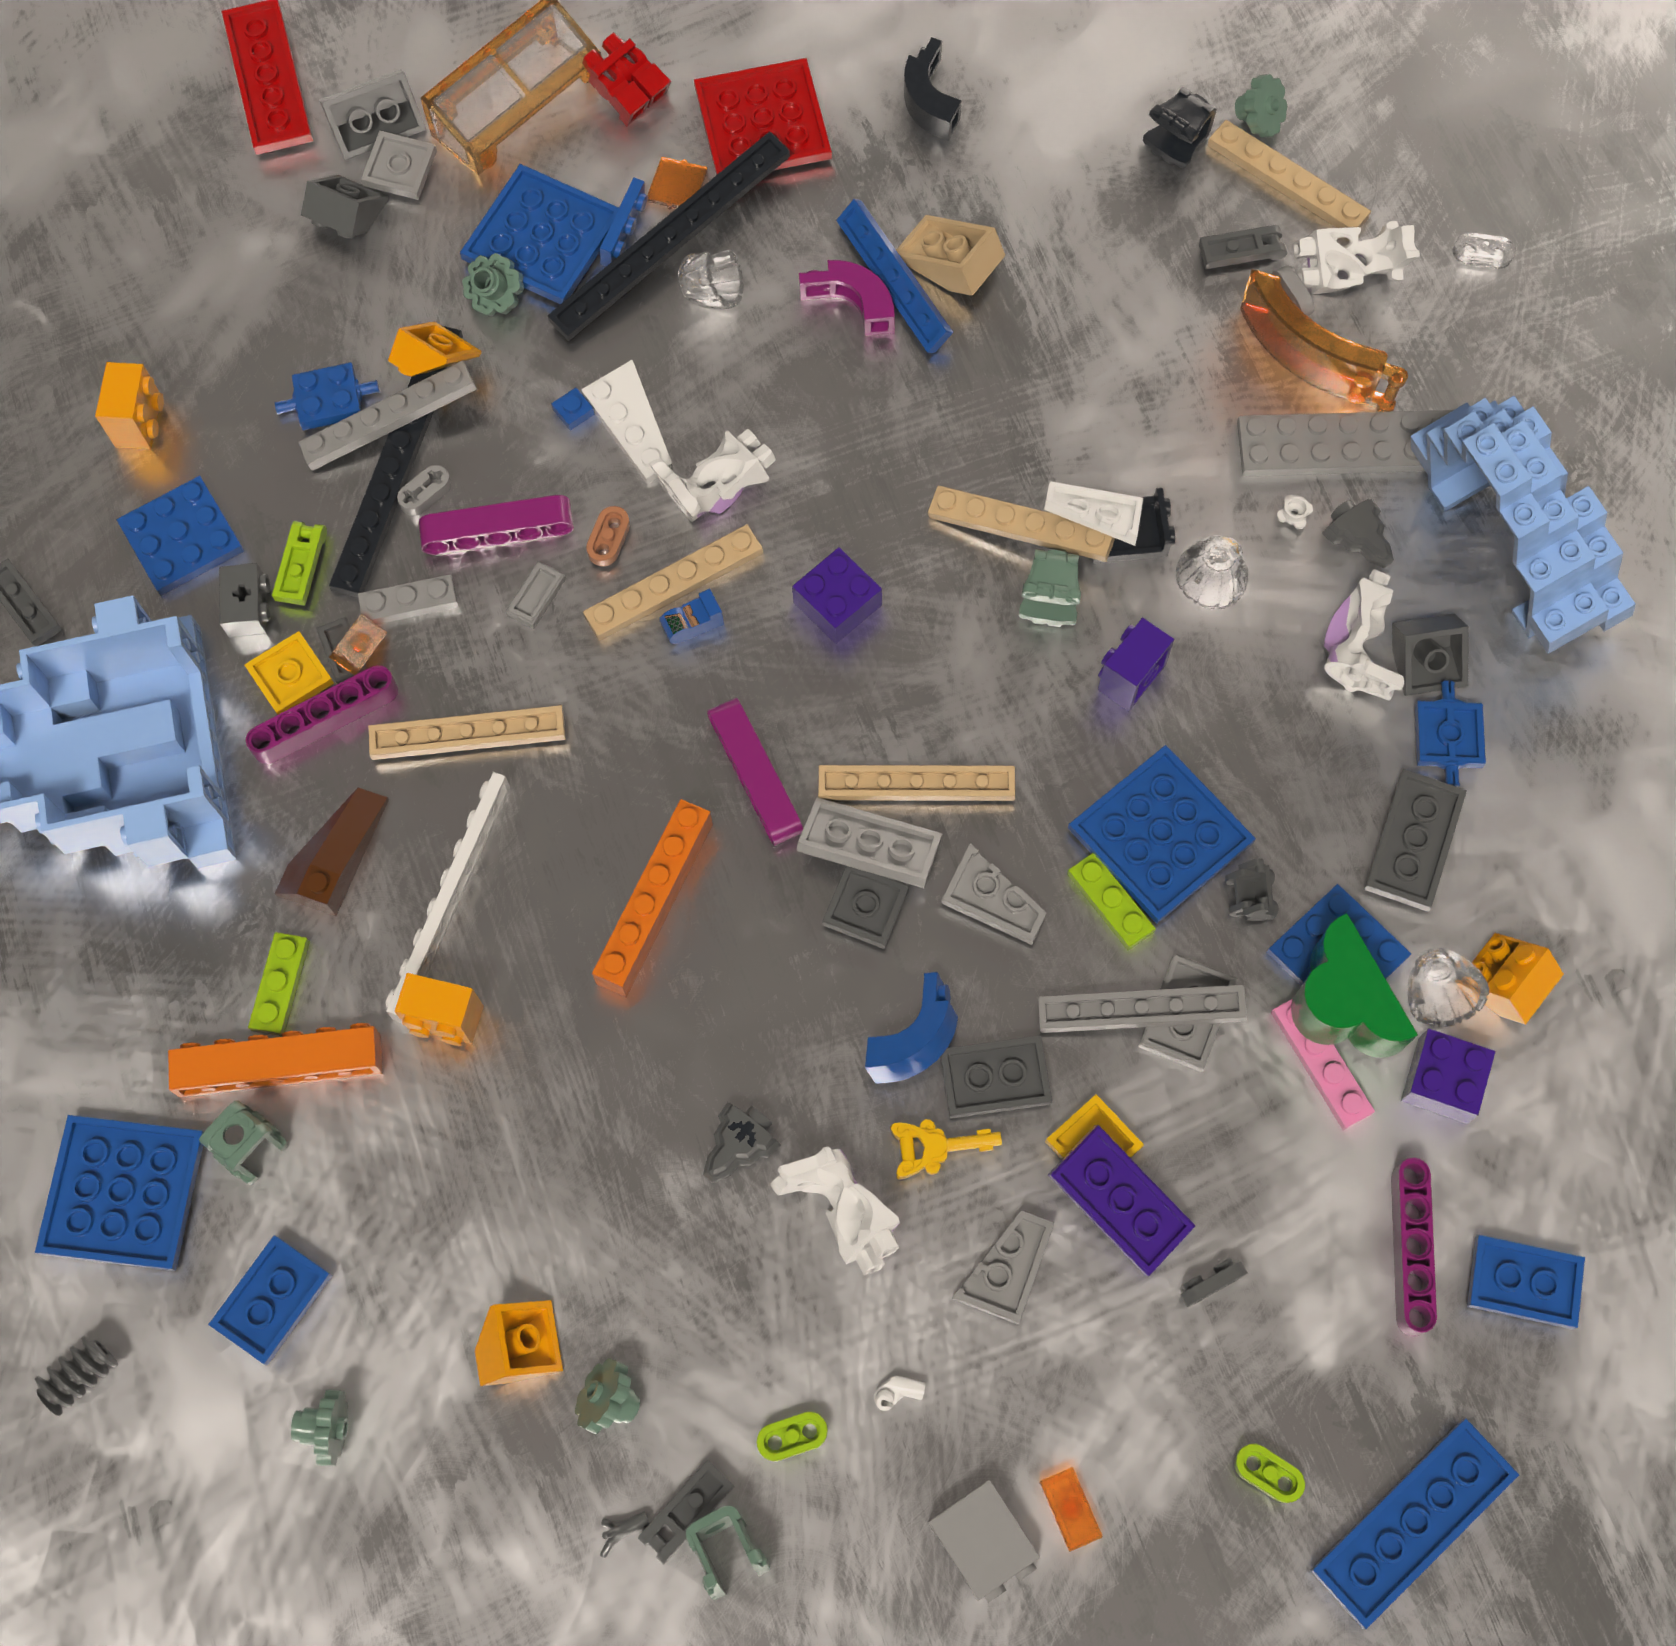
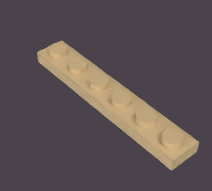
(1287, 177)
(1018, 523)
(673, 582)
(466, 732)
(917, 782)

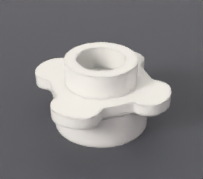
(1298, 504)

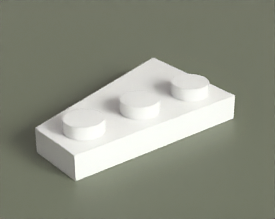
(1097, 509)

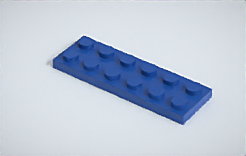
(1414, 1523)

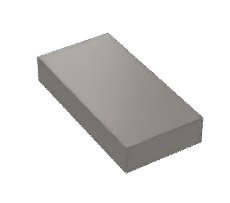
(535, 595)

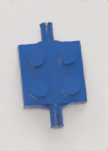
(326, 395)
(1450, 734)

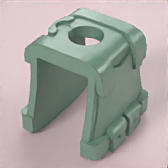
(1051, 589)
(255, 1129)
(712, 1525)

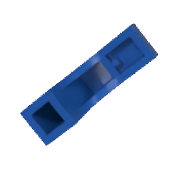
(919, 1045)

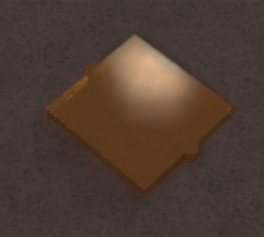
(675, 182)

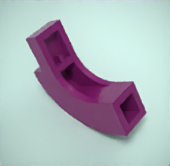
(857, 286)

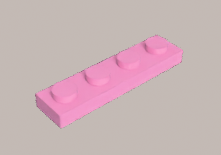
(1326, 1071)

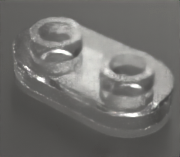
(1482, 250)

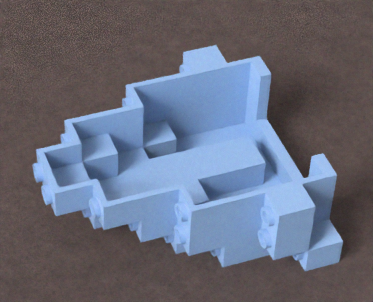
(1557, 539)
(117, 742)

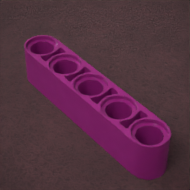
(495, 524)
(305, 715)
(755, 771)
(1406, 1262)

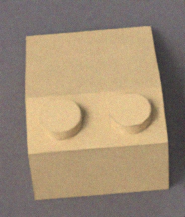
(952, 253)

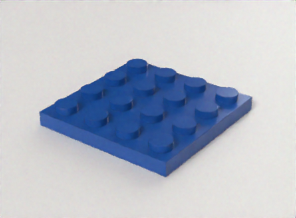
(545, 230)
(1161, 833)
(120, 1193)

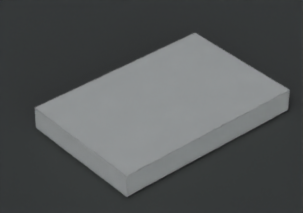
(1186, 1043)

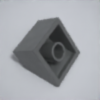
(342, 205)
(1431, 652)

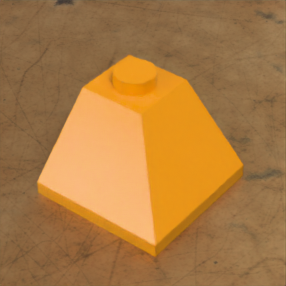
(428, 348)
(517, 1343)

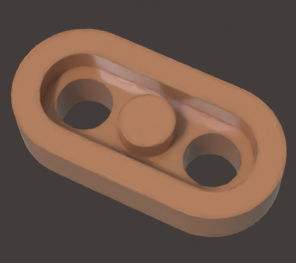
(608, 538)

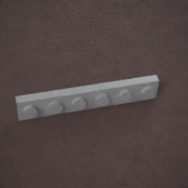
(387, 415)
(1142, 1008)

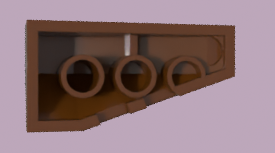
(329, 861)

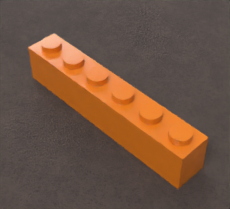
(653, 898)
(275, 1061)

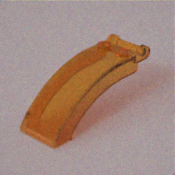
(1314, 352)

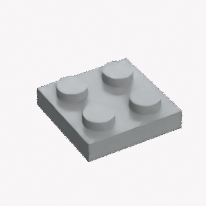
(398, 165)

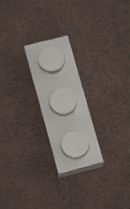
(409, 599)

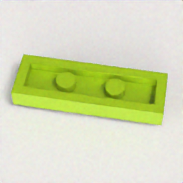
(1111, 901)
(279, 984)

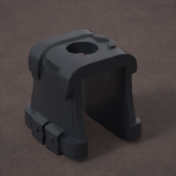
(1182, 127)

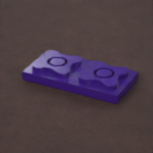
(1121, 1200)

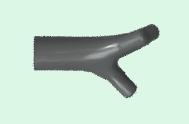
(621, 1529)

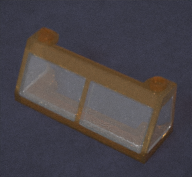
(506, 83)

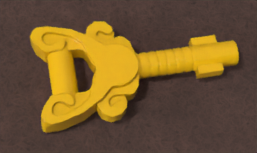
(935, 1146)

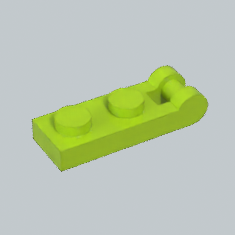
(299, 563)

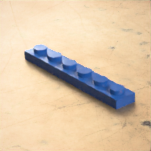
(889, 266)

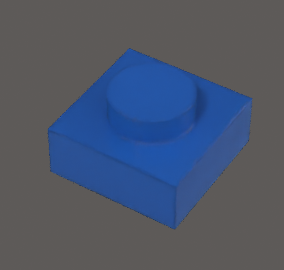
(573, 408)

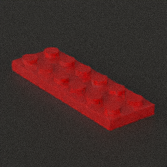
(267, 76)

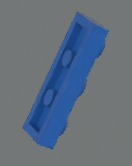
(624, 222)

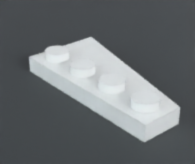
(628, 417)

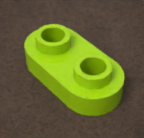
(792, 1436)
(1269, 1472)

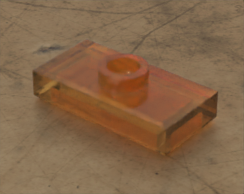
(358, 644)
(1070, 1509)

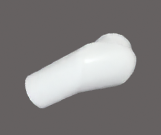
(895, 1389)

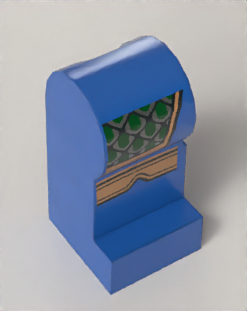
(692, 618)

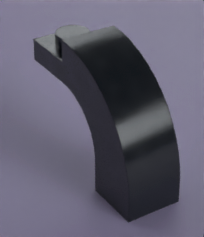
(926, 105)

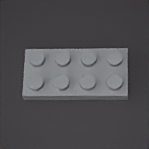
(869, 842)

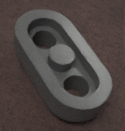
(1199, 1289)

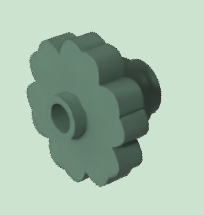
(1263, 106)
(493, 285)
(606, 1397)
(323, 1427)

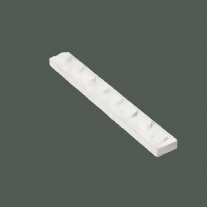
(453, 884)

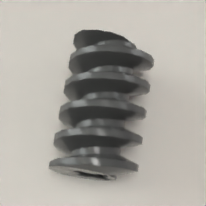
(74, 1375)

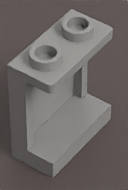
(985, 1542)

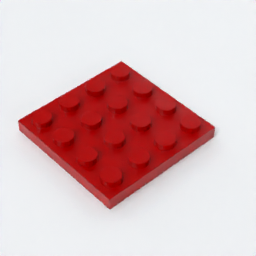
(753, 101)

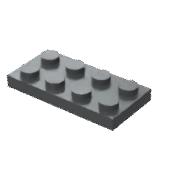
(1415, 840)

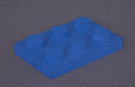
(1526, 1282)
(270, 1300)

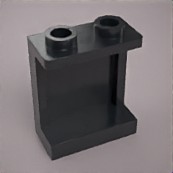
(1153, 535)

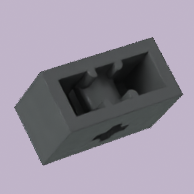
(243, 600)

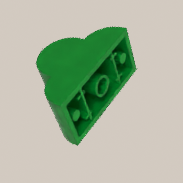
(1349, 997)

